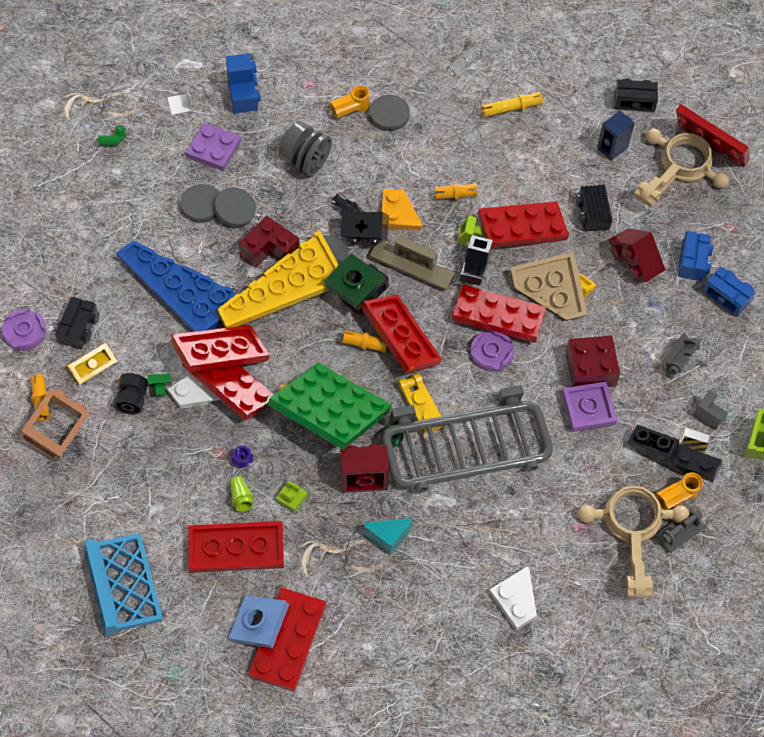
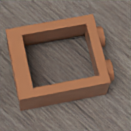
(42, 442)

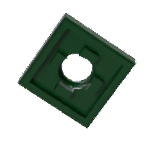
(353, 293)

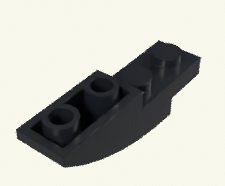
(673, 456)

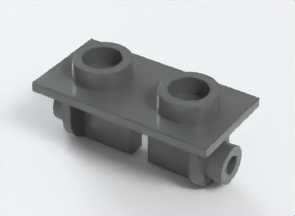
(679, 354)
(677, 534)

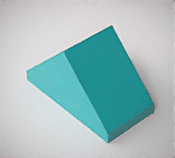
(388, 533)

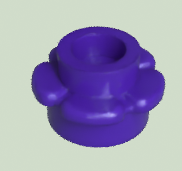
(241, 451)

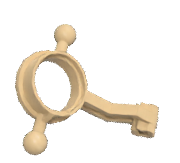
(651, 192)
(637, 584)

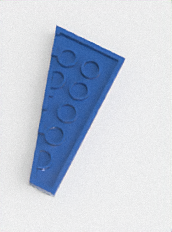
(183, 290)

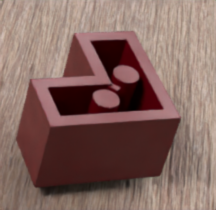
(265, 240)
(639, 251)

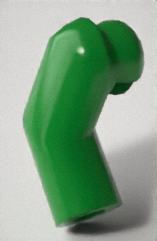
(115, 138)

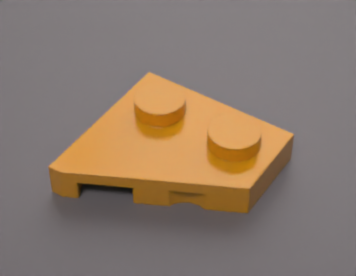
(400, 210)

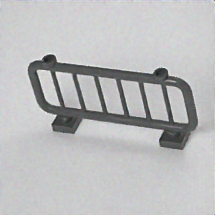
(508, 402)

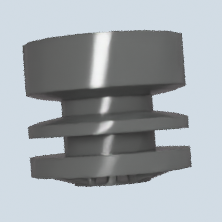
(305, 148)

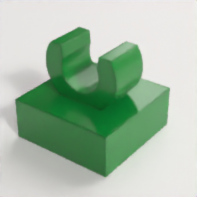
(159, 381)

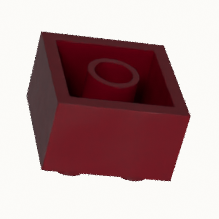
(592, 361)
(364, 468)

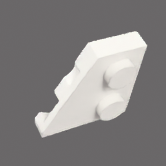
(190, 393)
(516, 598)

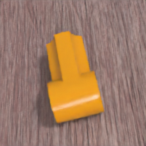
(357, 101)
(679, 492)

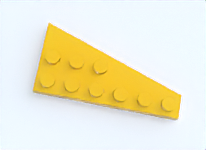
(284, 284)

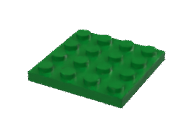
(330, 405)

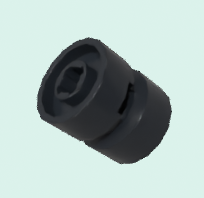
(131, 393)

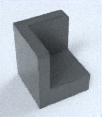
(710, 412)

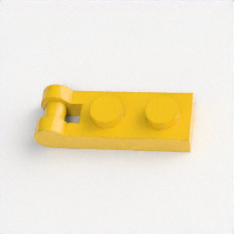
(420, 398)

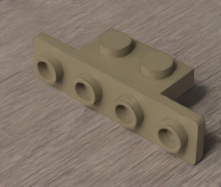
(414, 261)

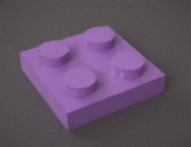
(213, 147)
(589, 406)

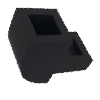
(476, 260)

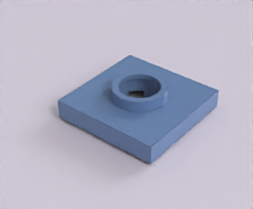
(267, 630)

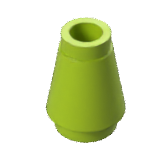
(241, 495)

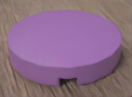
(24, 329)
(492, 351)

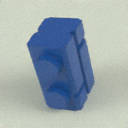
(694, 256)
(729, 291)

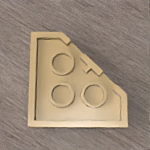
(553, 284)

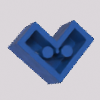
(242, 83)

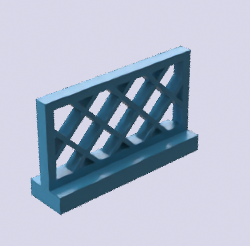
(101, 581)

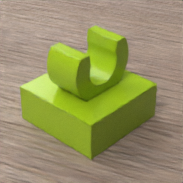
(468, 229)
(291, 496)

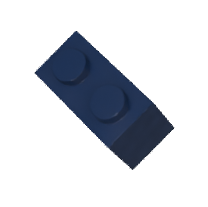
(615, 135)

